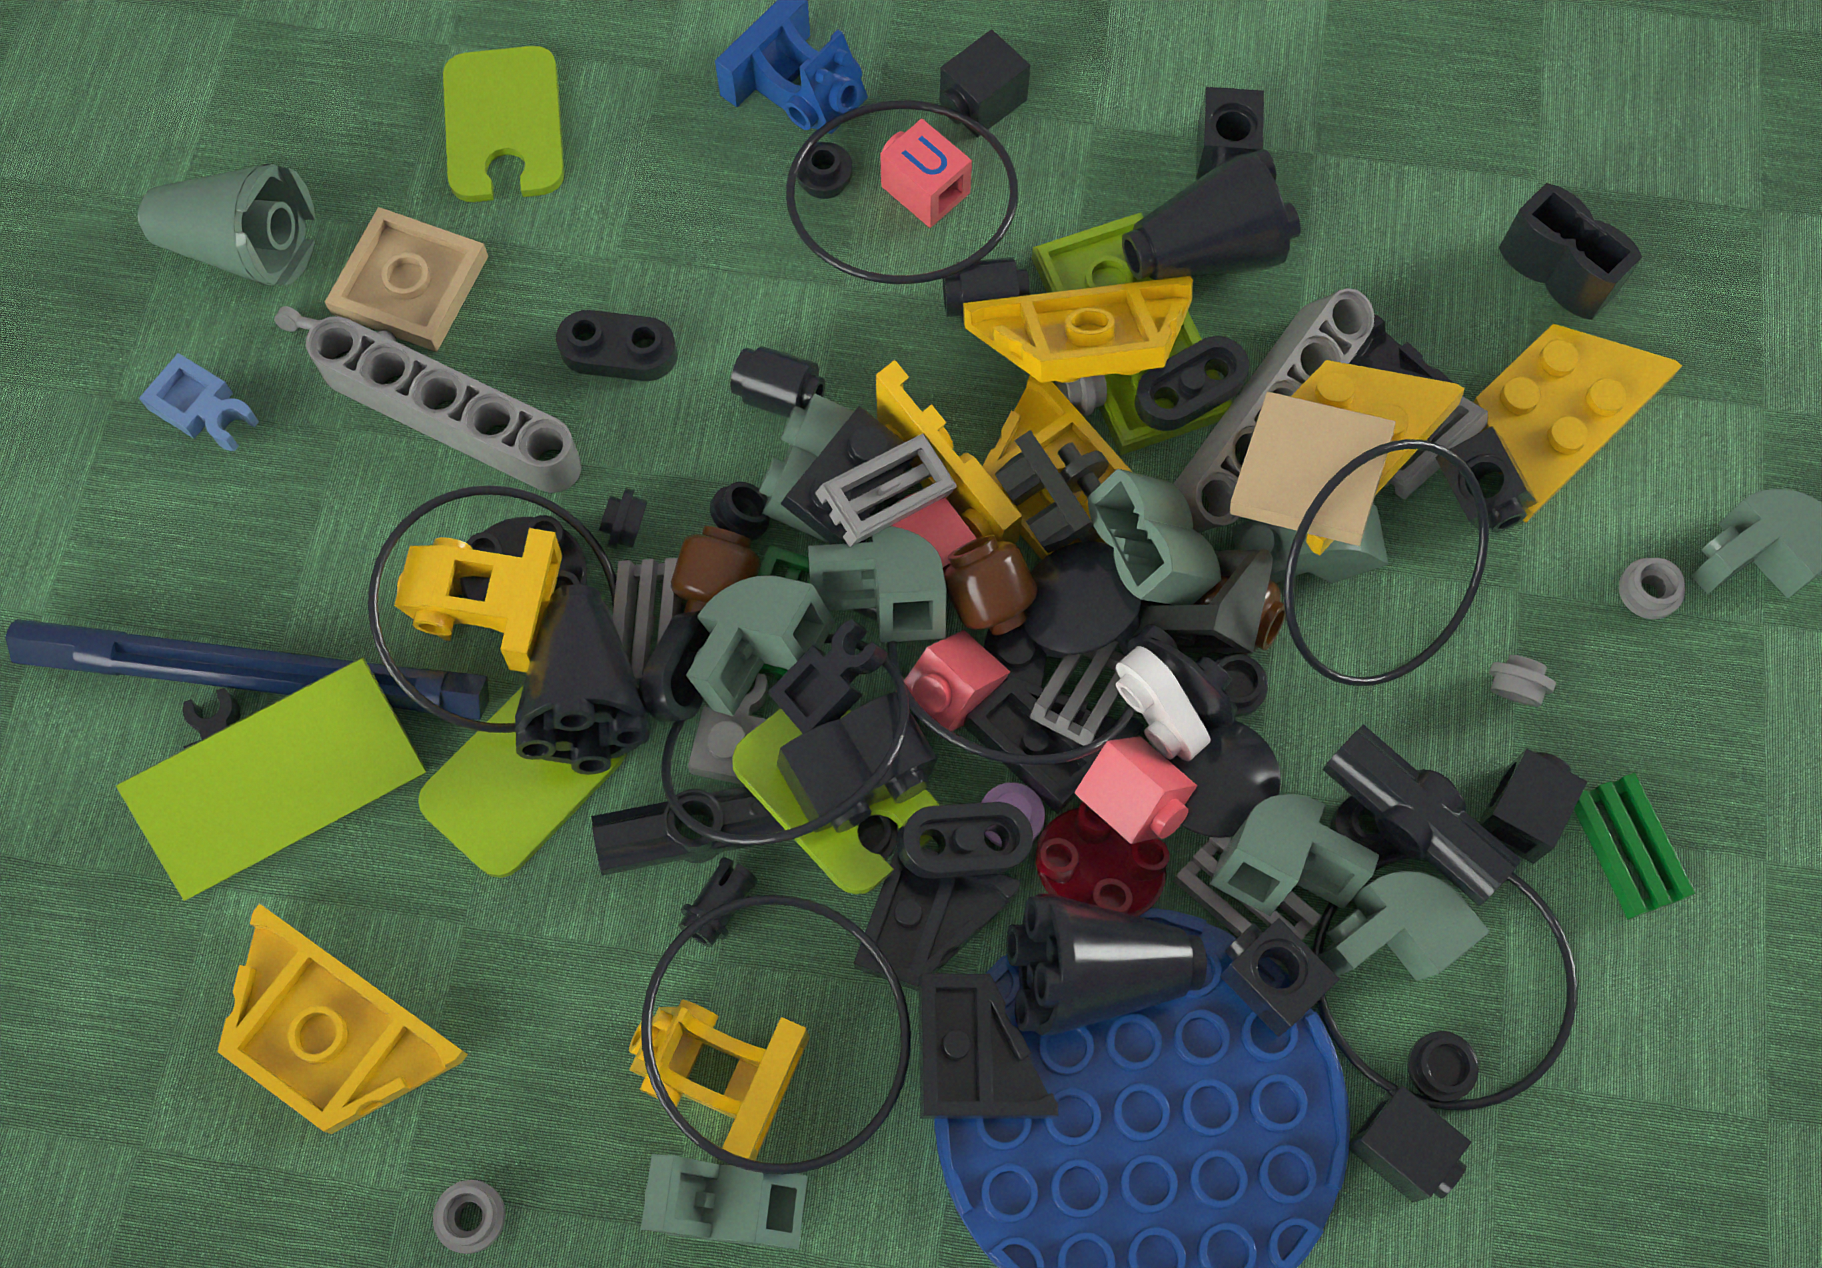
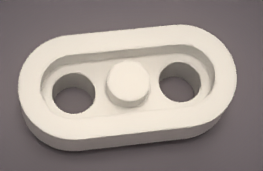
(1158, 695)

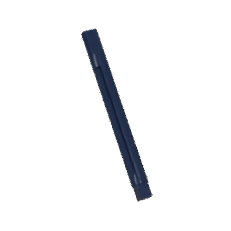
(225, 665)

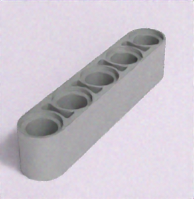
(1307, 339)
(427, 384)

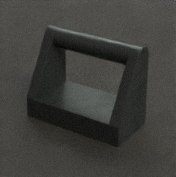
(1232, 616)

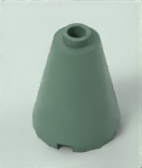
(235, 221)

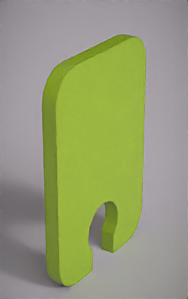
(501, 107)
(501, 804)
(837, 854)

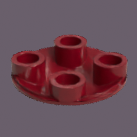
(1094, 864)

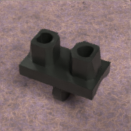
(1033, 471)

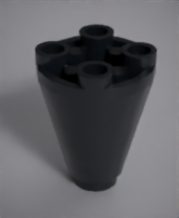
(1217, 224)
(579, 688)
(1095, 964)

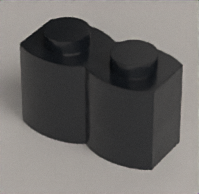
(1569, 251)
(841, 755)

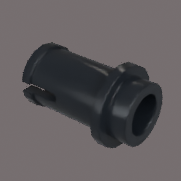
(722, 887)

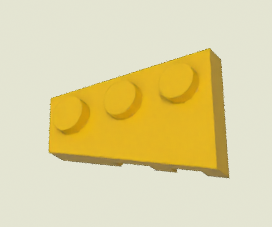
(977, 495)

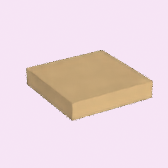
(407, 279)
(1294, 456)

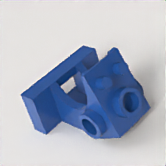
(776, 53)

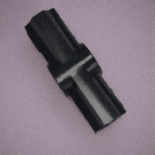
(1422, 815)
(651, 836)

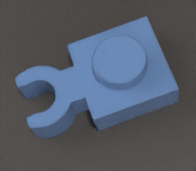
(195, 399)

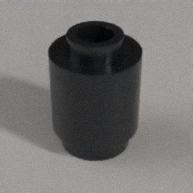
(984, 281)
(775, 380)

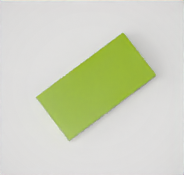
(1098, 260)
(271, 778)

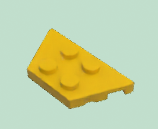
(1085, 329)
(1412, 401)
(1568, 402)
(1054, 424)
(323, 1031)

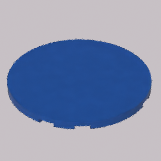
(1173, 1139)

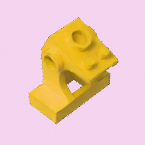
(514, 598)
(756, 1082)

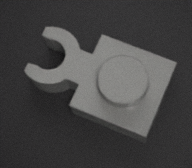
(721, 733)

